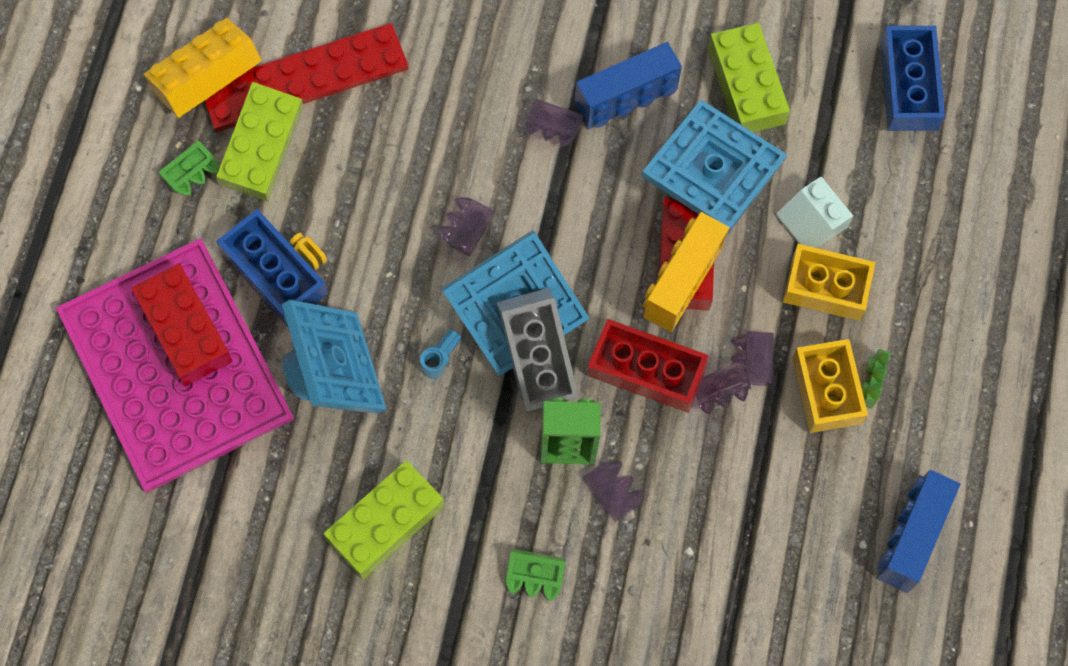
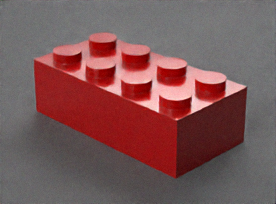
(674, 220)
(182, 324)
(648, 365)

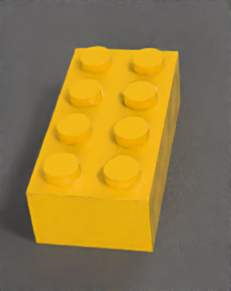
(202, 67)
(685, 271)

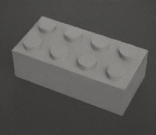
(537, 348)

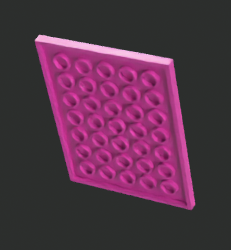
(156, 418)

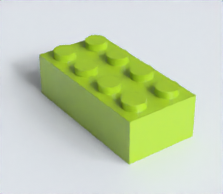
(748, 78)
(260, 141)
(384, 519)

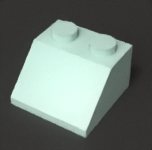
(815, 214)

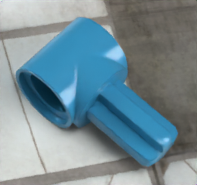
(439, 353)

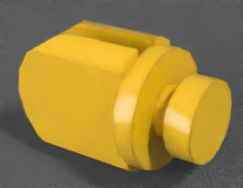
(308, 250)

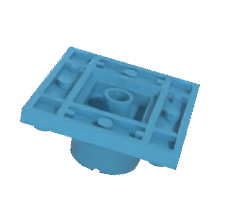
(714, 165)
(509, 273)
(330, 359)

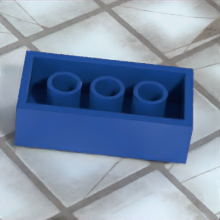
(912, 78)
(627, 86)
(270, 264)
(918, 531)

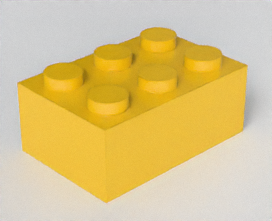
(829, 282)
(829, 386)

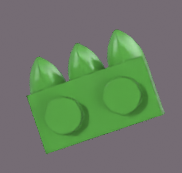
(189, 168)
(876, 367)
(535, 571)

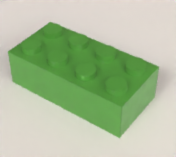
(570, 431)

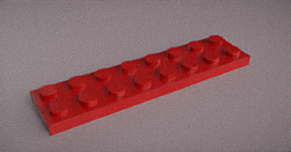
(315, 72)

